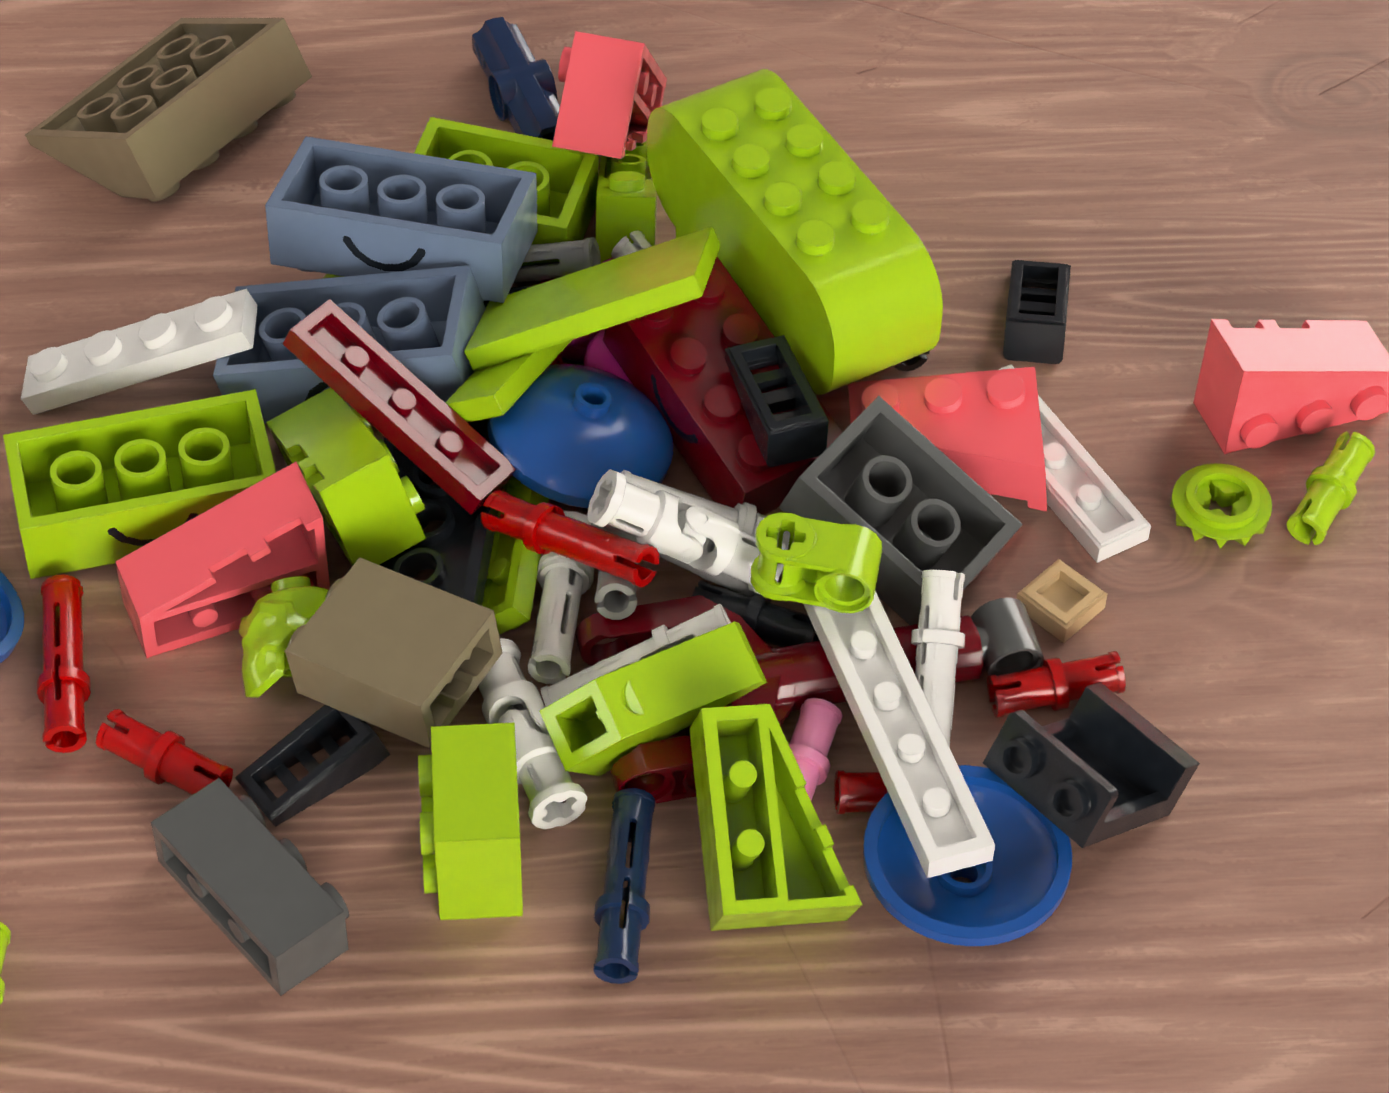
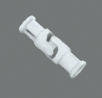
(675, 527)
(539, 767)

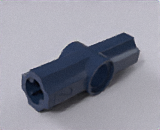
(517, 83)

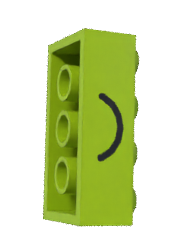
(129, 477)

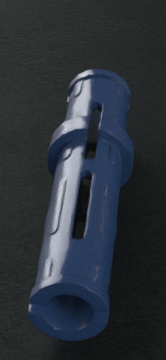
(620, 946)

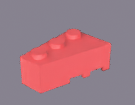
(606, 95)
(1289, 380)
(977, 420)
(223, 561)

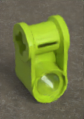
(823, 564)

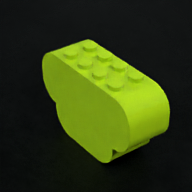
(797, 228)

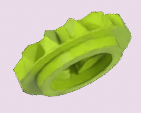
(1228, 487)

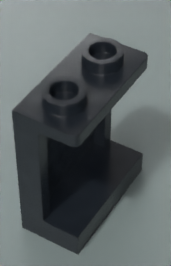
(1094, 770)

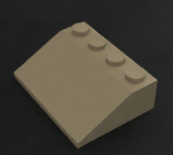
(175, 104)

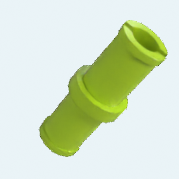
(1330, 488)

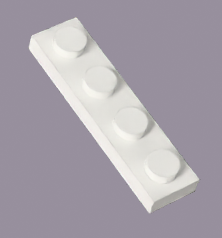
(140, 351)

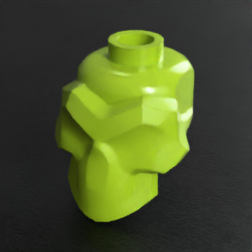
(270, 628)

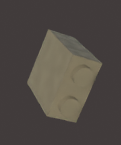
(393, 651)

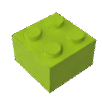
(471, 821)

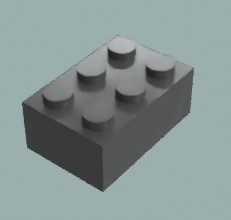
(911, 497)

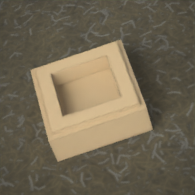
(1062, 600)

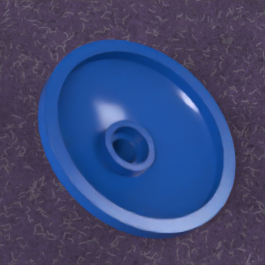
(576, 429)
(1005, 895)

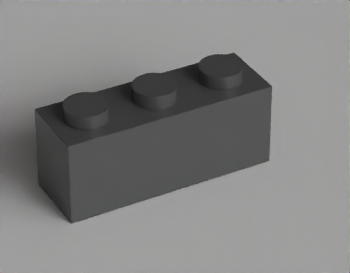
(252, 885)

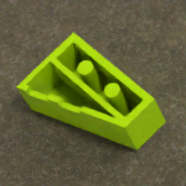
(350, 478)
(758, 829)

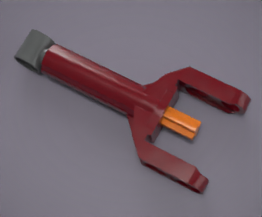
(995, 637)

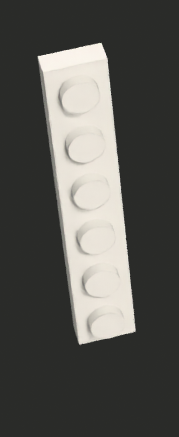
(904, 739)

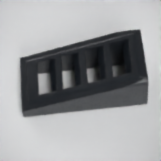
(1036, 315)
(786, 435)
(342, 766)

